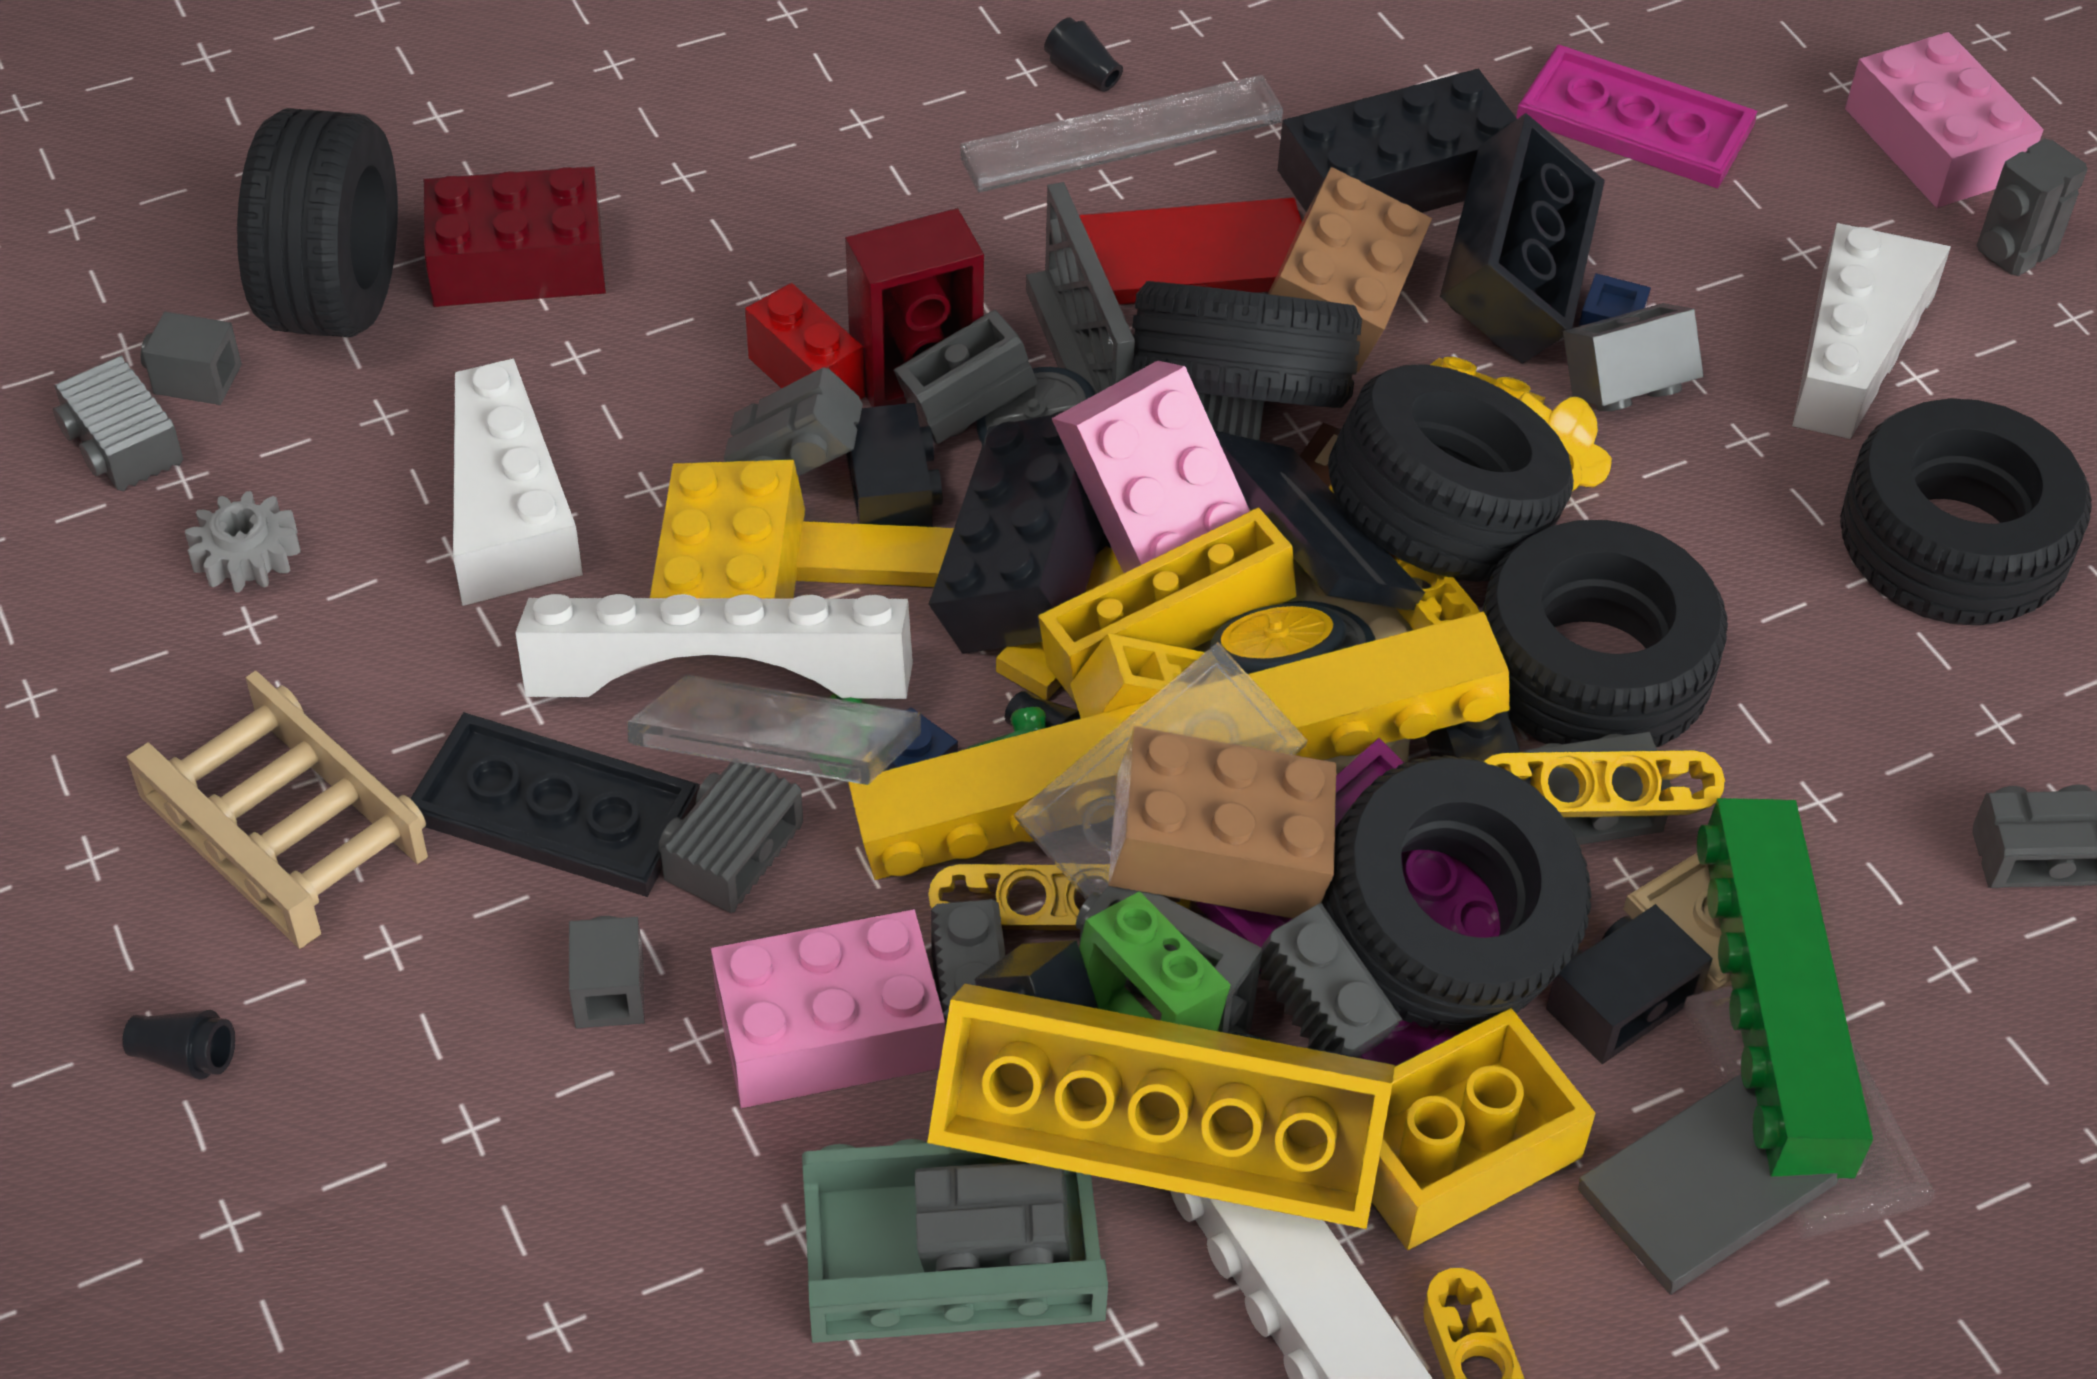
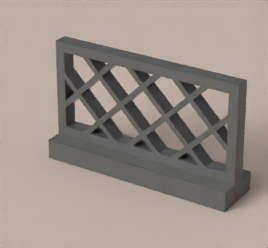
(1077, 301)

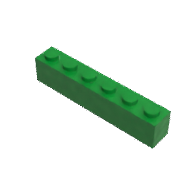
(1783, 990)

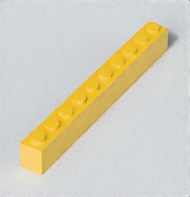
(1335, 700)

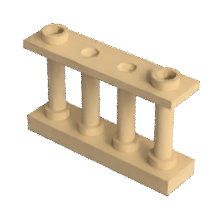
(252, 860)

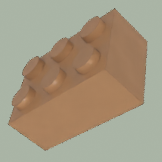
(1353, 252)
(1223, 824)

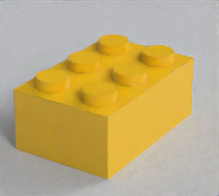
(730, 530)
(1474, 1128)

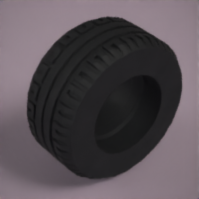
(317, 222)
(1250, 342)
(1447, 470)
(1953, 565)
(1617, 579)
(1502, 834)

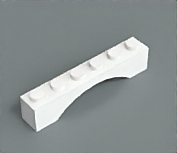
(841, 643)

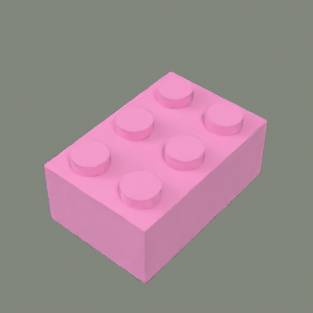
(1940, 117)
(1150, 463)
(828, 1008)

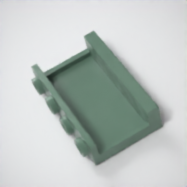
(868, 1264)

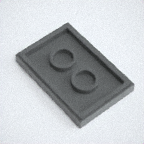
(1696, 1188)

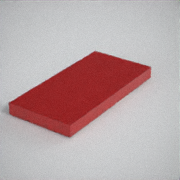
(1195, 245)

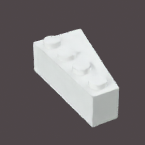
(1862, 317)
(507, 498)

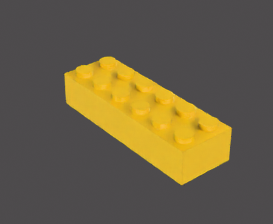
(1161, 1104)

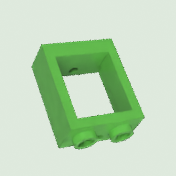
(1130, 944)

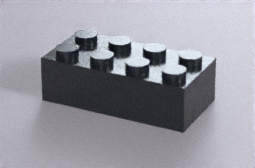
(1402, 142)
(1523, 239)
(1018, 540)

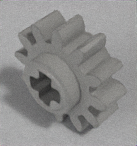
(242, 541)

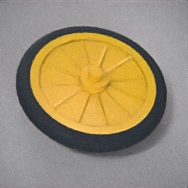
(1280, 635)

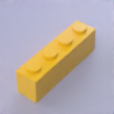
(1175, 596)

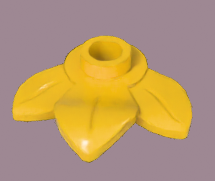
(1577, 429)

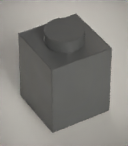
(191, 358)
(606, 972)

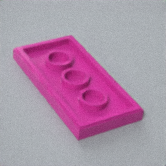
(1638, 115)

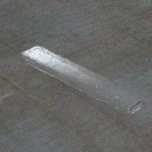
(1120, 133)

